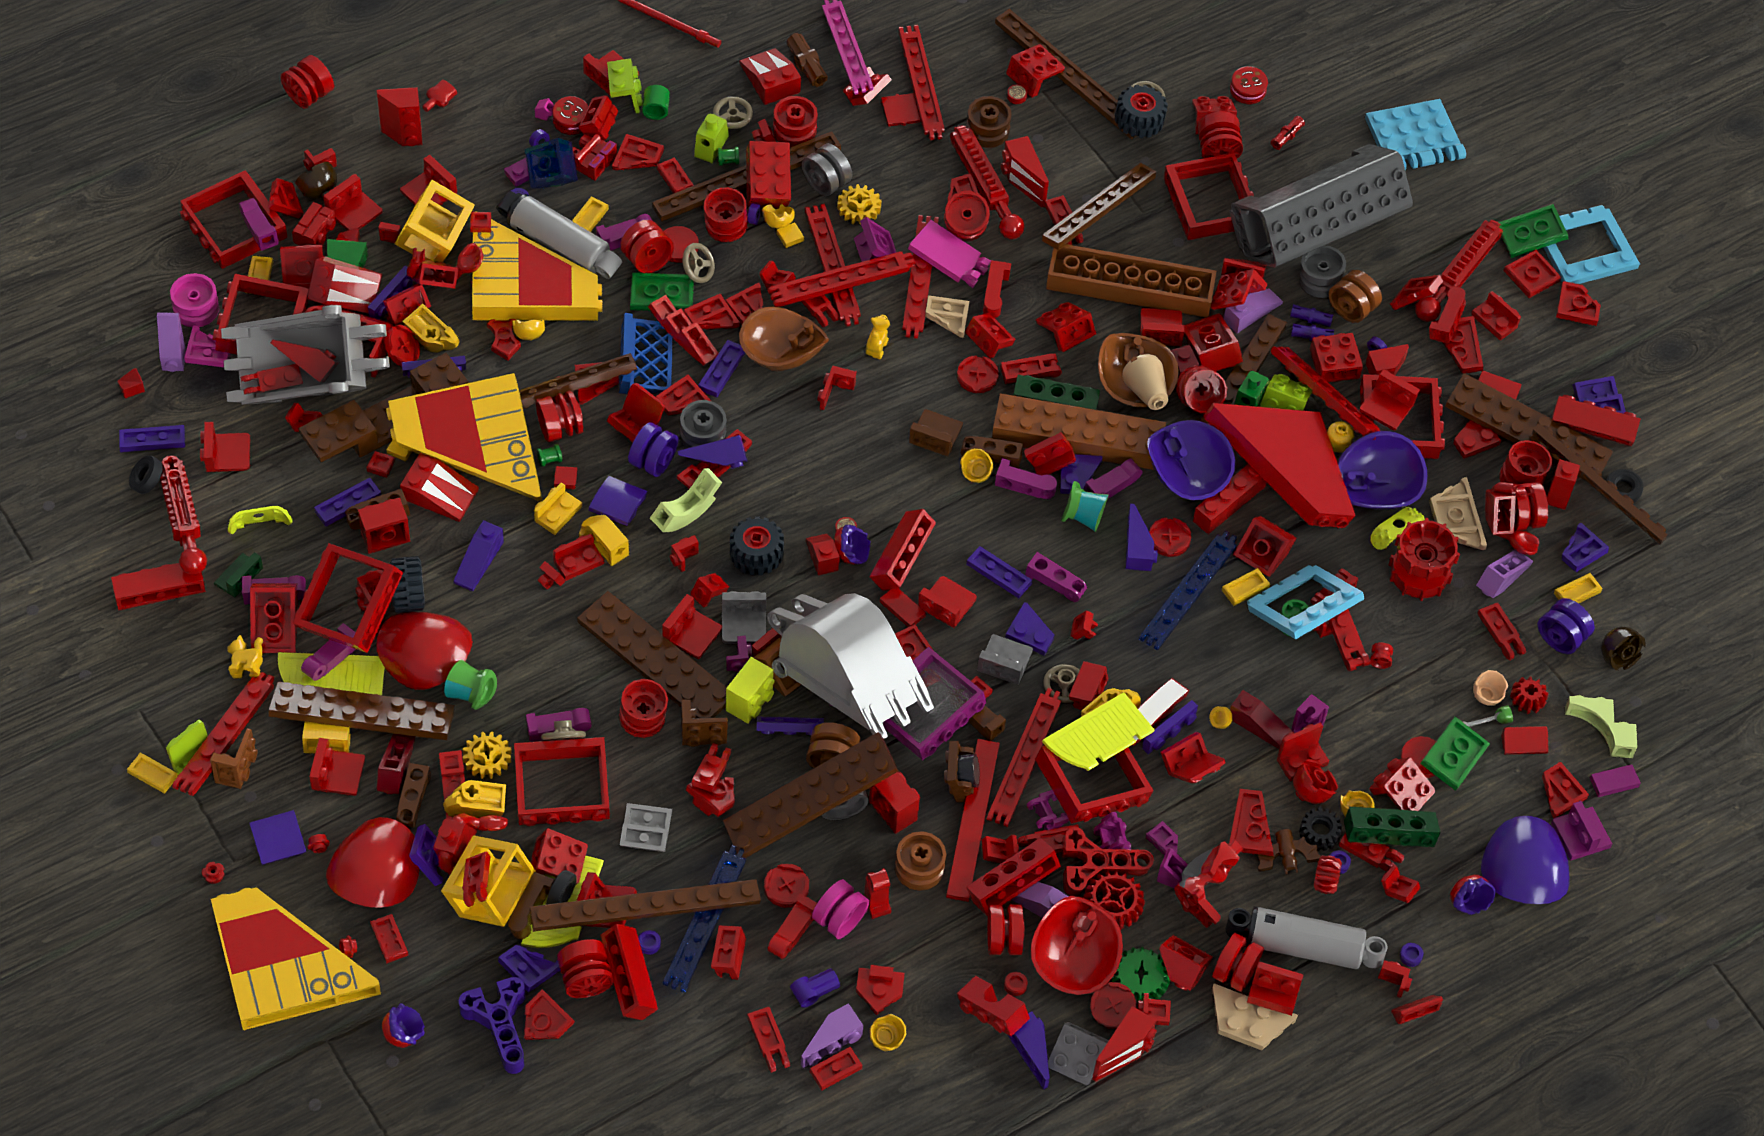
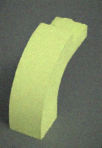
(687, 508)

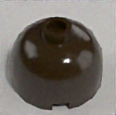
(317, 182)
(1622, 647)

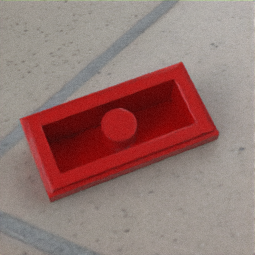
(1525, 740)
(1417, 1009)

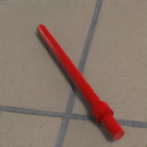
(700, 35)

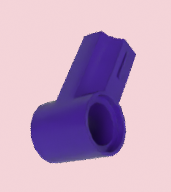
(810, 989)

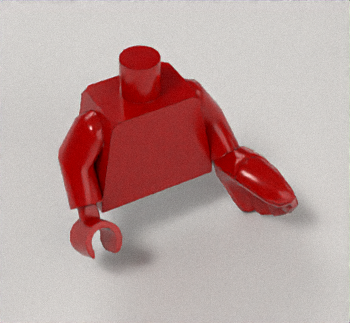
(443, 274)
(1501, 516)
(457, 833)

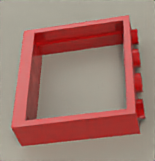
(1201, 167)
(217, 193)
(258, 287)
(1429, 449)
(375, 610)
(561, 750)
(1084, 812)

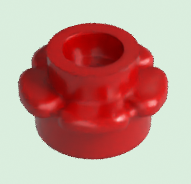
(318, 843)
(216, 877)
(348, 946)

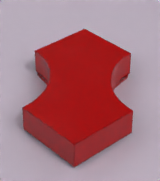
(505, 343)

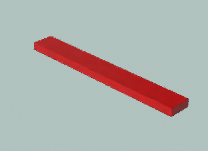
(972, 823)

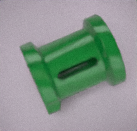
(728, 156)
(549, 455)

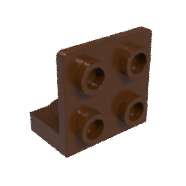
(935, 432)
(701, 731)

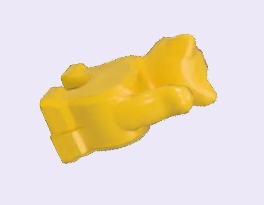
(878, 336)
(245, 658)

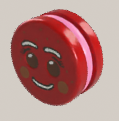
(1248, 85)
(568, 114)

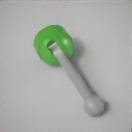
(1502, 715)

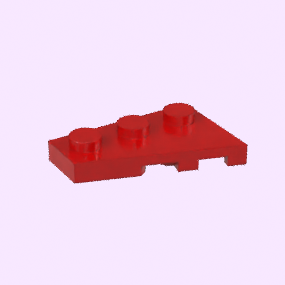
(1465, 346)
(1251, 824)

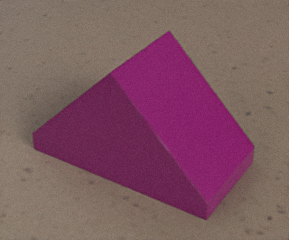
(1171, 869)

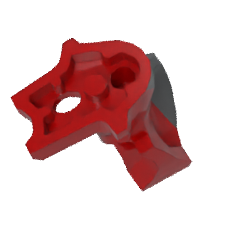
(1206, 868)

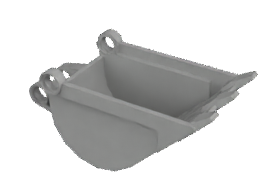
(317, 329)
(848, 659)

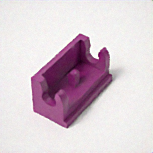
(1309, 712)

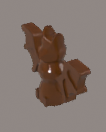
(1286, 848)

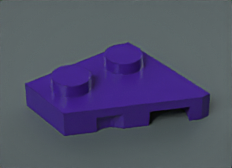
(1079, 471)
(1583, 549)
(1030, 630)
(423, 854)
(528, 966)

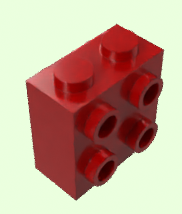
(1336, 357)

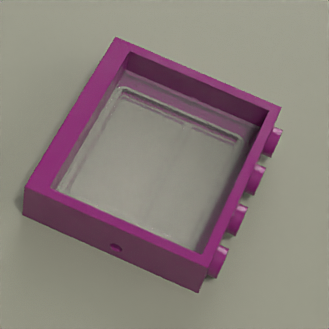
(953, 700)

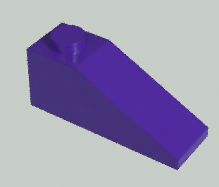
(722, 452)
(1140, 544)
(479, 555)
(1032, 1047)

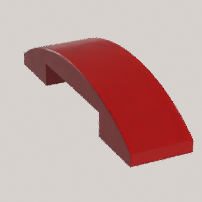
(691, 473)
(451, 772)

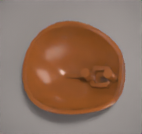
(780, 338)
(1125, 347)

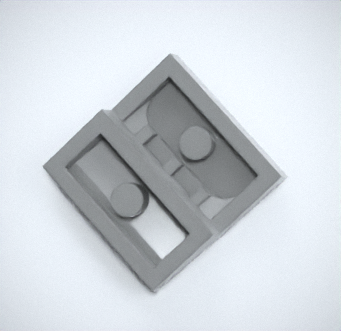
(646, 827)

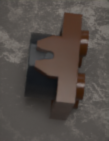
(962, 771)

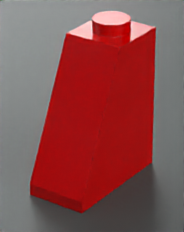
(1562, 484)

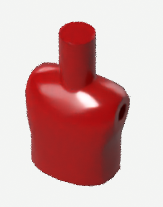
(439, 95)

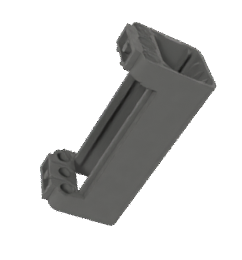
(1322, 206)

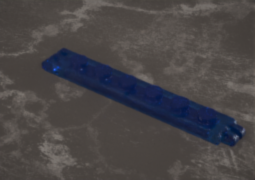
(1189, 590)
(703, 925)

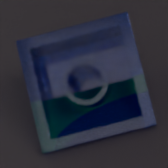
(551, 164)

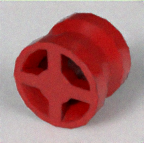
(1381, 655)

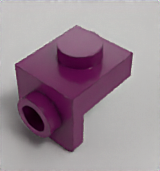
(744, 650)

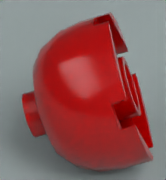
(1313, 783)

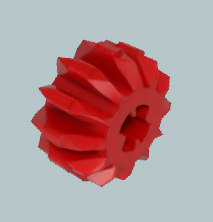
(1529, 695)
(1327, 874)

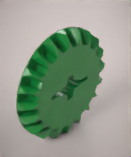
(1156, 980)

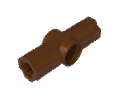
(807, 60)

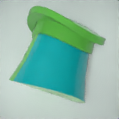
(1085, 507)
(470, 684)

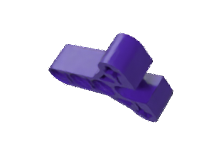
(486, 1013)

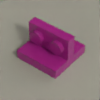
(873, 241)
(1581, 832)

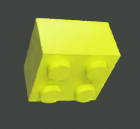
(750, 690)

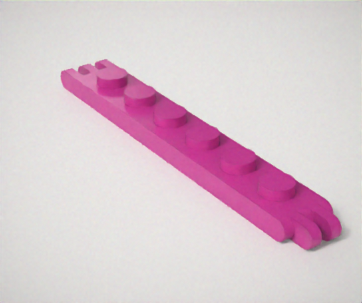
(847, 46)

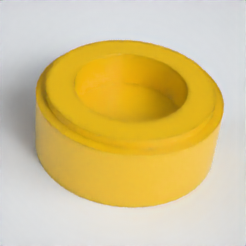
(1220, 717)

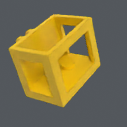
(432, 225)
(505, 882)

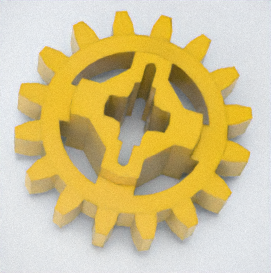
(858, 204)
(498, 753)

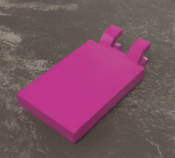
(949, 254)

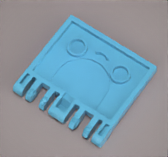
(1417, 132)

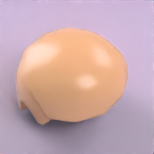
(1490, 687)

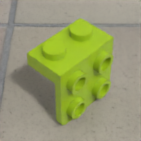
(624, 82)
(1286, 394)
(185, 745)

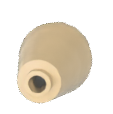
(1147, 380)

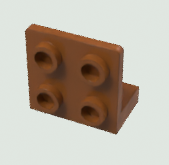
(236, 770)

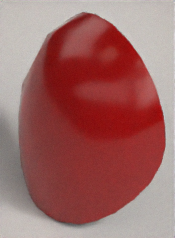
(422, 647)
(374, 864)
(1077, 946)

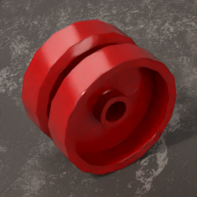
(795, 120)
(973, 206)
(647, 246)
(1531, 509)
(1009, 929)
(1234, 960)

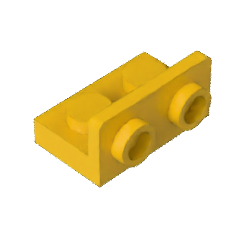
(556, 509)

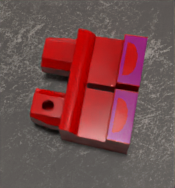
(594, 155)

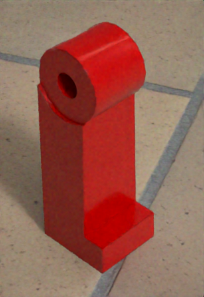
(998, 272)
(1450, 316)
(877, 892)
(792, 927)

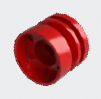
(307, 81)
(1220, 135)
(725, 214)
(1213, 389)
(557, 416)
(1526, 463)
(647, 698)
(585, 968)

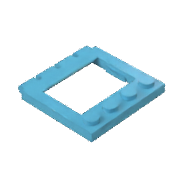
(1600, 266)
(1342, 599)

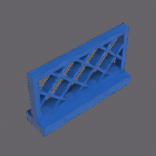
(628, 342)

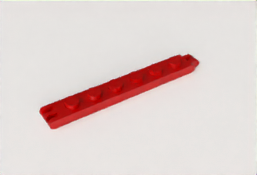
(921, 82)
(832, 259)
(841, 278)
(918, 289)
(1323, 389)
(224, 733)
(1024, 757)

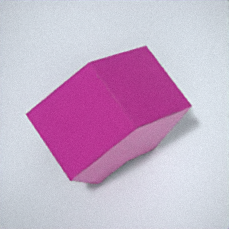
(544, 109)

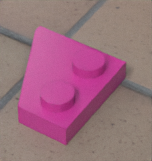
(202, 350)

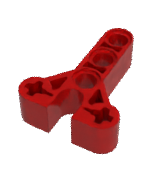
(1087, 850)

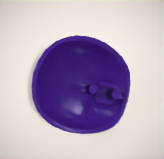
(1192, 459)
(1383, 471)
(1526, 861)

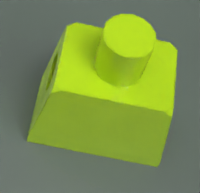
(715, 131)

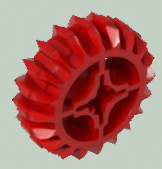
(1119, 889)

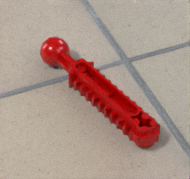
(986, 180)
(1460, 268)
(182, 514)

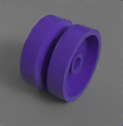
(653, 449)
(1566, 626)

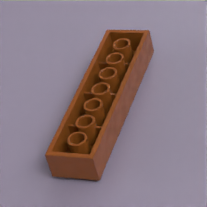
(1131, 280)
(1087, 430)

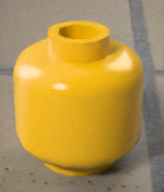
(1340, 436)

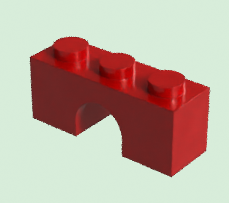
(980, 1000)

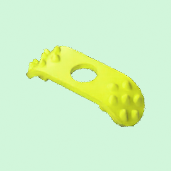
(246, 517)
(1387, 532)

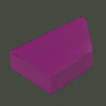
(1163, 838)

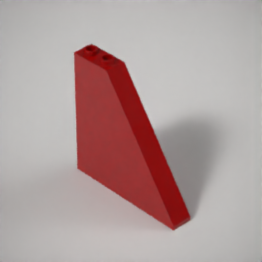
(1291, 455)

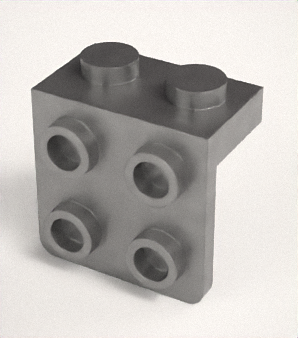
(743, 616)

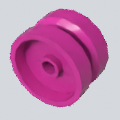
(194, 299)
(840, 909)

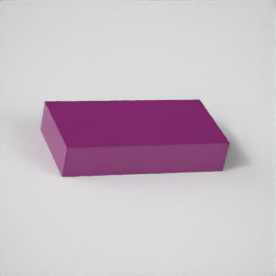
(1615, 780)

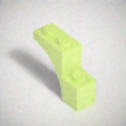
(1600, 713)

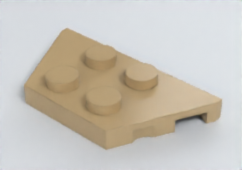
(1460, 514)
(1247, 1021)

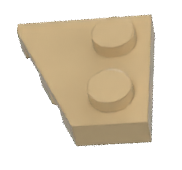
(948, 313)

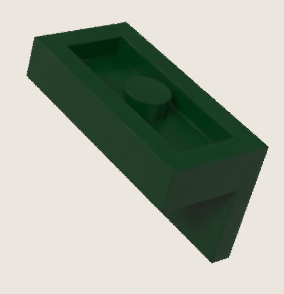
(231, 578)

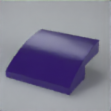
(1601, 392)
(617, 500)
(277, 837)

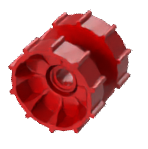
(1429, 542)

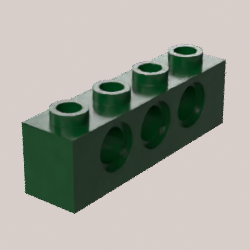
(1048, 389)
(1391, 826)

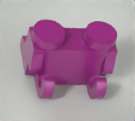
(1045, 812)
(1112, 832)

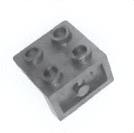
(1004, 659)
(1076, 1053)

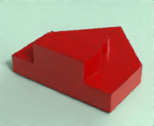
(714, 802)
(879, 986)
(545, 1018)

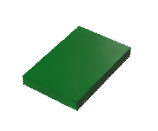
(1532, 231)
(652, 286)
(1455, 753)

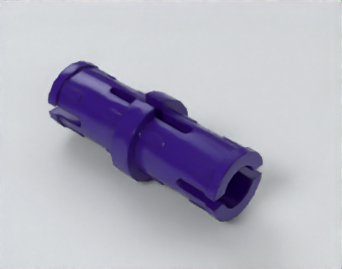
(1311, 315)
(1309, 332)

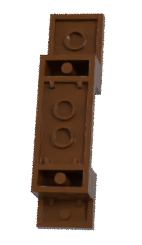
(370, 427)

